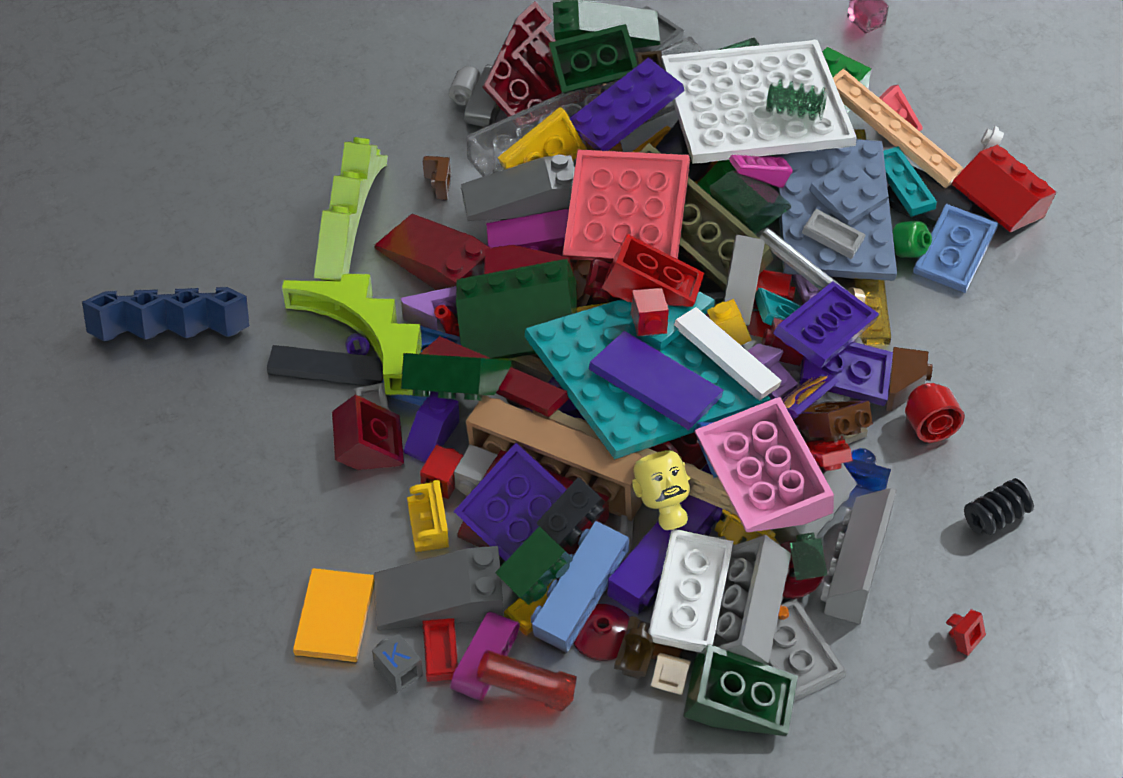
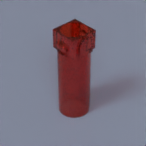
(527, 680)

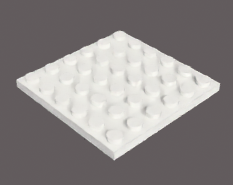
(727, 99)

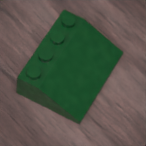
(502, 304)

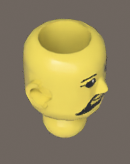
(662, 486)

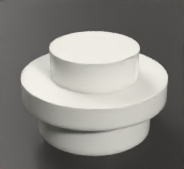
(991, 137)

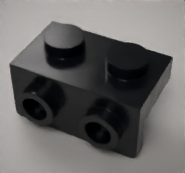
(571, 513)

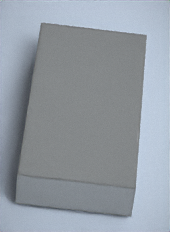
(833, 233)

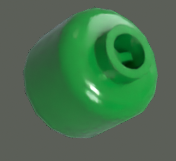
(911, 239)

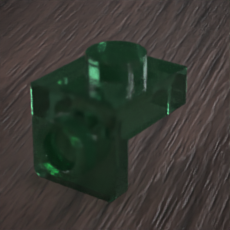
(808, 556)

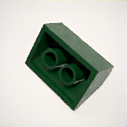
(592, 58)
(452, 375)

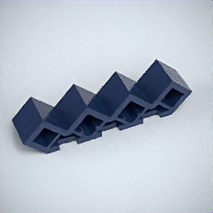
(152, 313)

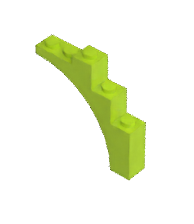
(340, 222)
(372, 317)

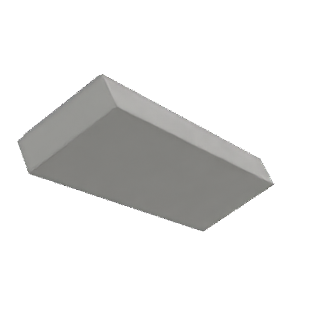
(744, 274)

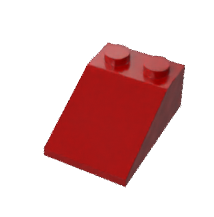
(645, 267)

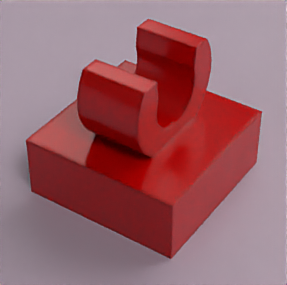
(967, 630)

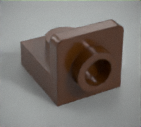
(439, 171)

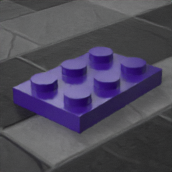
(860, 370)

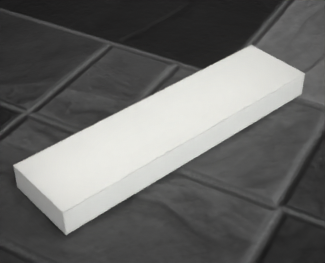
(727, 353)

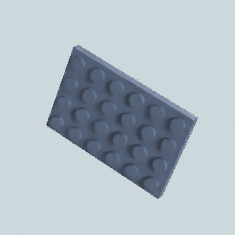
(876, 254)

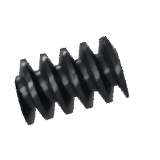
(999, 507)

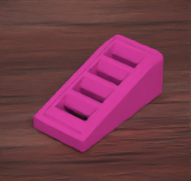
(763, 168)

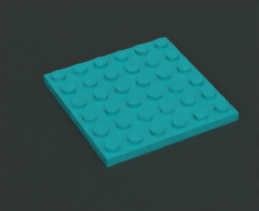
(615, 416)

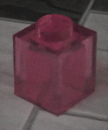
(868, 14)

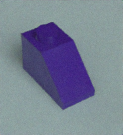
(432, 426)

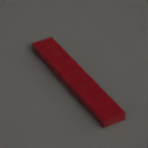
(516, 385)

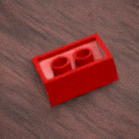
(1005, 188)

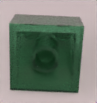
(749, 200)

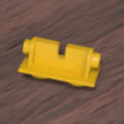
(734, 531)

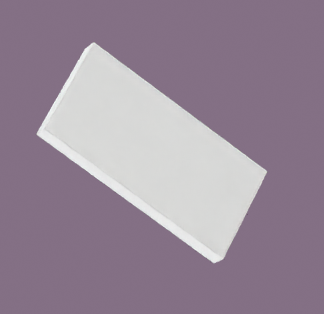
(690, 590)

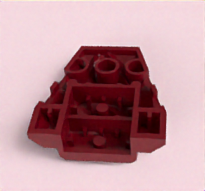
(523, 68)

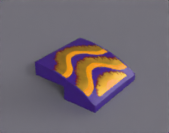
(808, 394)

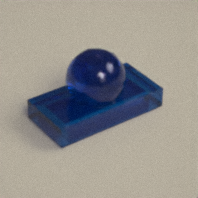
(866, 471)

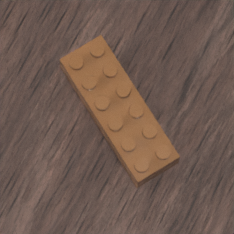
(558, 449)

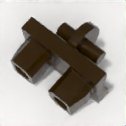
(635, 649)

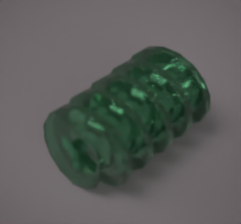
(796, 100)

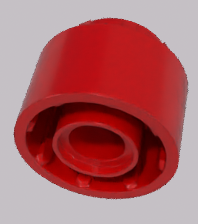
(934, 412)

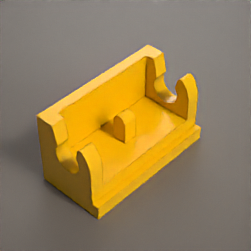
(428, 517)

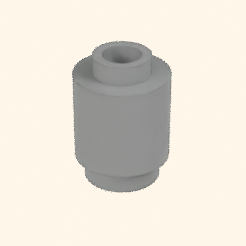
(464, 84)

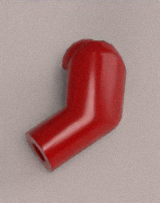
(448, 320)

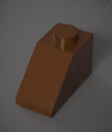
(908, 371)

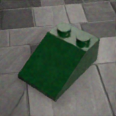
(739, 693)

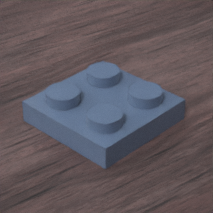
(848, 192)

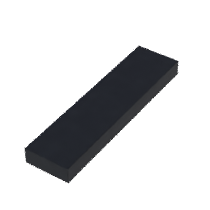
(325, 365)

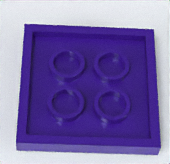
(510, 501)

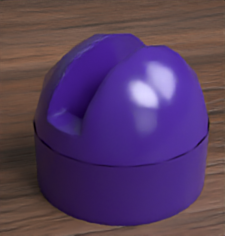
(363, 342)

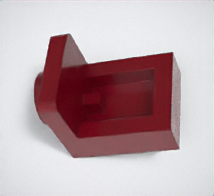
(595, 279)

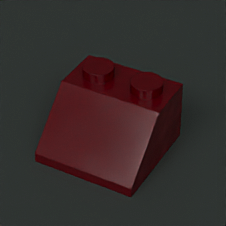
(366, 435)

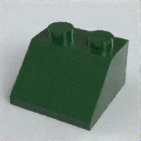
(534, 566)

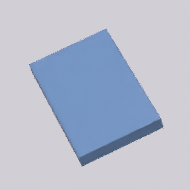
(956, 248)

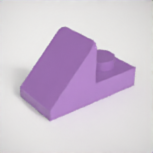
(421, 307)
(770, 358)

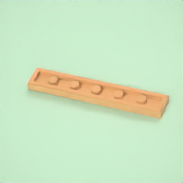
(896, 129)

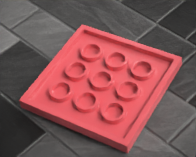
(625, 196)

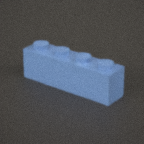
(581, 587)

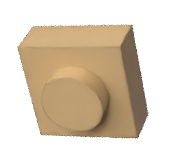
(671, 673)

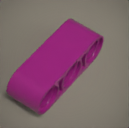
(494, 634)

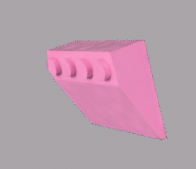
(766, 468)

